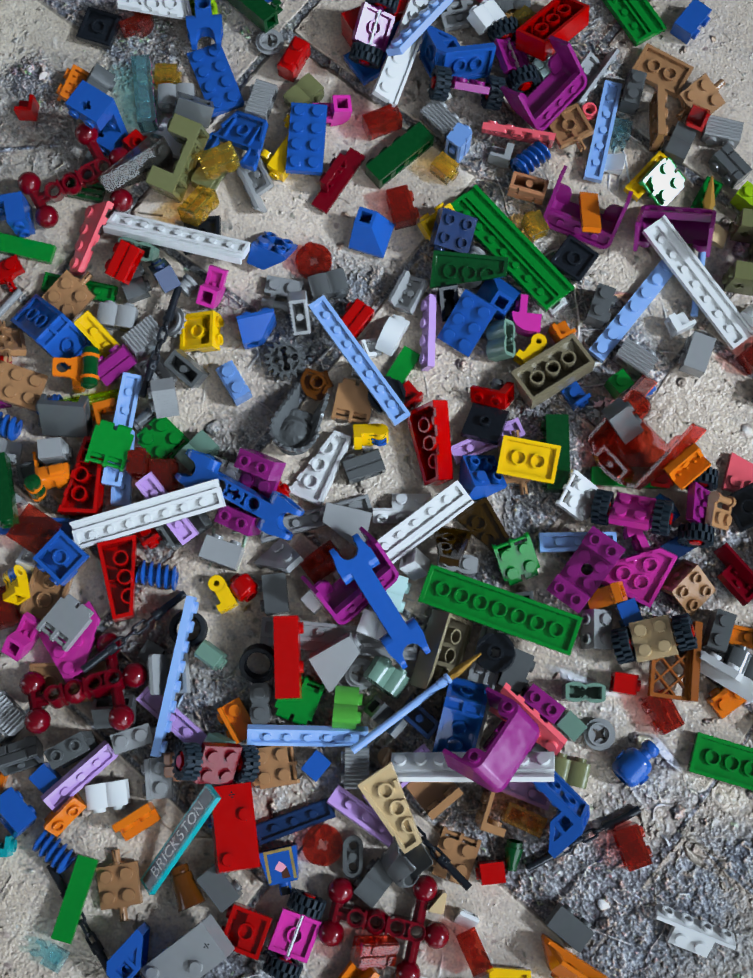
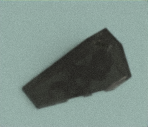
(136, 163)

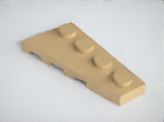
(390, 804)

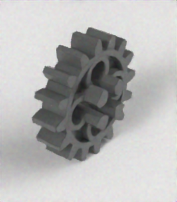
(294, 365)

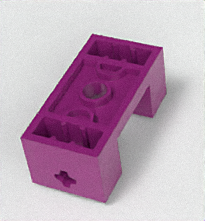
(257, 471)
(577, 588)
(535, 698)

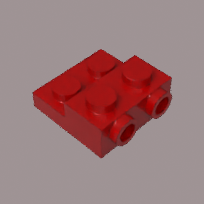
(247, 929)

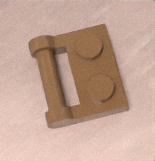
(716, 516)

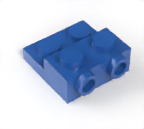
(60, 558)

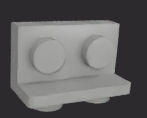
(156, 784)

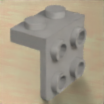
(158, 673)

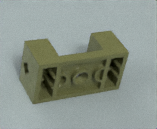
(194, 140)
(740, 275)

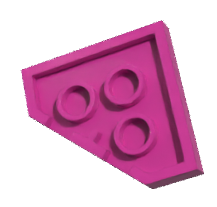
(643, 574)
(71, 661)

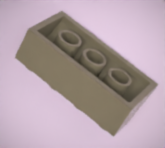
(552, 371)
(447, 639)

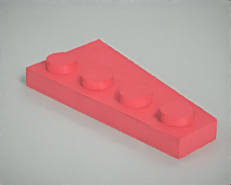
(517, 133)
(89, 236)
(737, 474)
(549, 736)

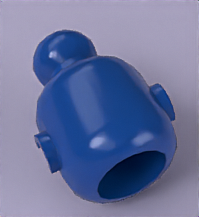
(634, 765)

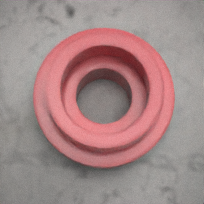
(589, 106)

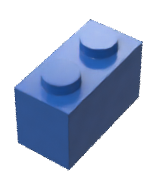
(690, 21)
(15, 813)

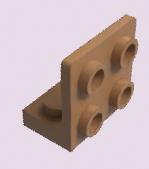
(688, 586)
(434, 796)
(491, 825)

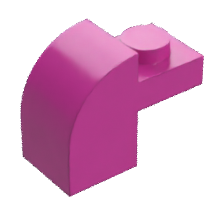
(338, 110)
(213, 289)
(525, 323)
(639, 540)
(23, 638)

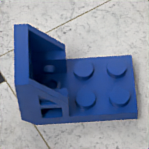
(465, 61)
(50, 329)
(461, 716)
(570, 817)
(131, 955)

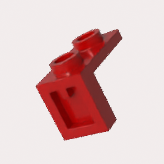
(494, 398)

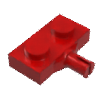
(9, 270)

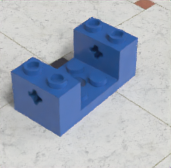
(98, 112)
(17, 213)

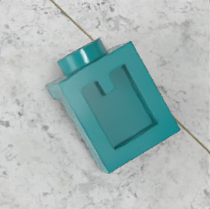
(9, 847)

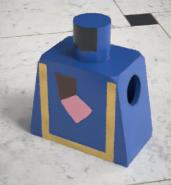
(281, 866)

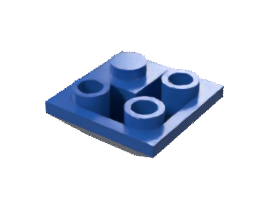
(370, 233)
(269, 250)
(500, 295)
(256, 327)
(479, 476)

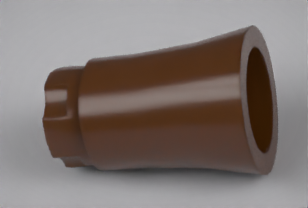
(185, 888)

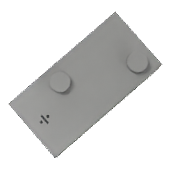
(191, 953)

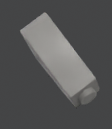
(345, 520)
(335, 659)

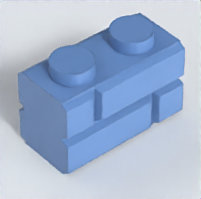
(458, 142)
(233, 383)

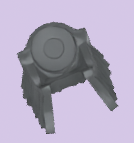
(295, 429)

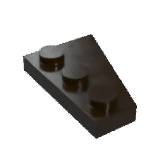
(484, 524)
(451, 544)

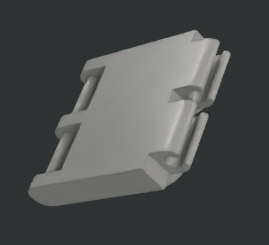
(66, 621)

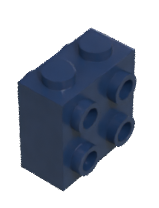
(452, 231)

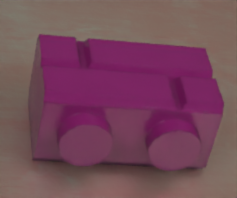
(115, 363)

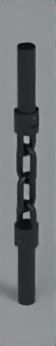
(152, 364)
(111, 648)
(606, 826)
(445, 862)
(96, 947)

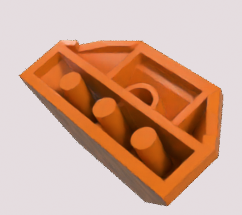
(565, 963)

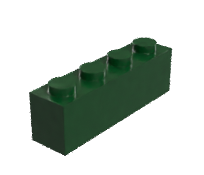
(399, 154)
(556, 432)

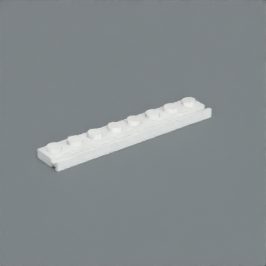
(397, 67)
(177, 237)
(698, 282)
(148, 514)
(424, 522)
(433, 767)

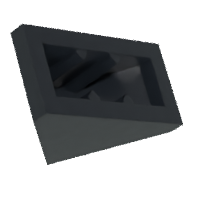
(447, 299)

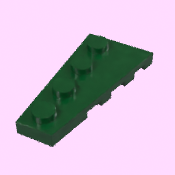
(465, 268)

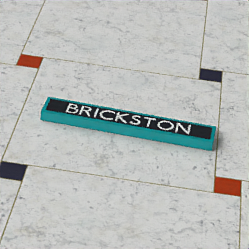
(180, 839)

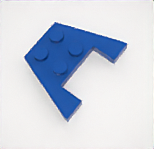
(245, 133)

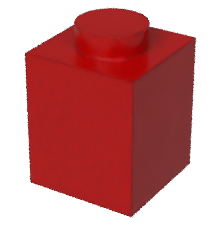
(624, 683)
(490, 872)

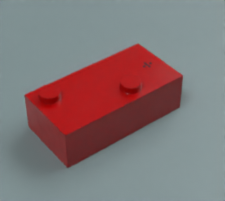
(556, 19)
(288, 656)
(234, 829)

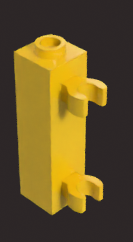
(277, 163)

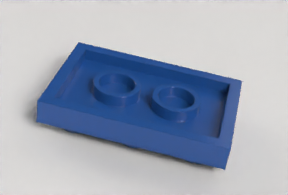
(467, 322)

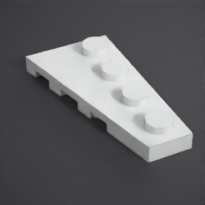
(167, 8)
(319, 475)

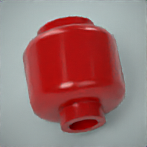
(243, 587)

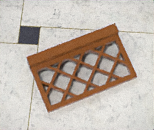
(690, 674)

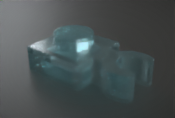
(621, 132)
(53, 956)

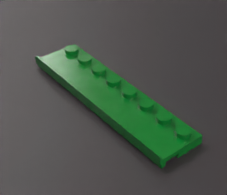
(636, 19)
(503, 239)

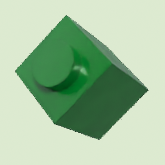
(618, 384)

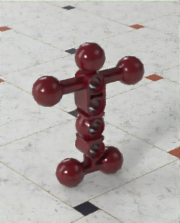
(30, 183)
(120, 716)
(434, 934)

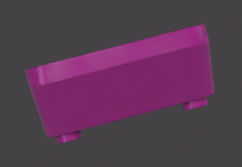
(555, 92)
(565, 216)
(693, 225)
(347, 601)
(507, 751)

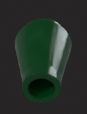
(513, 850)

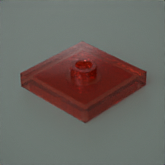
(33, 529)

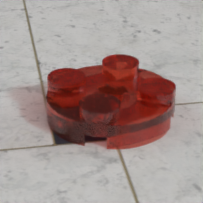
(311, 251)
(320, 856)

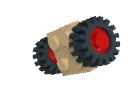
(653, 638)

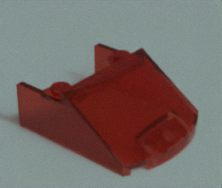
(646, 454)

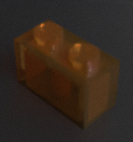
(523, 818)

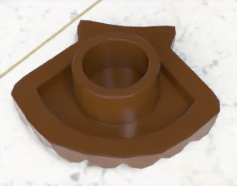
(315, 383)

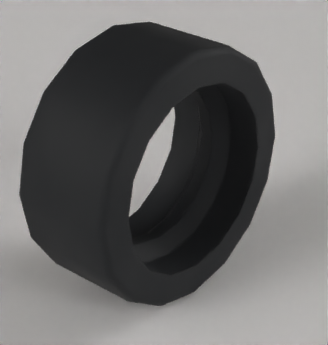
(203, 628)
(247, 673)

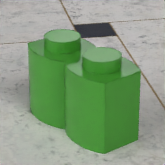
(346, 707)

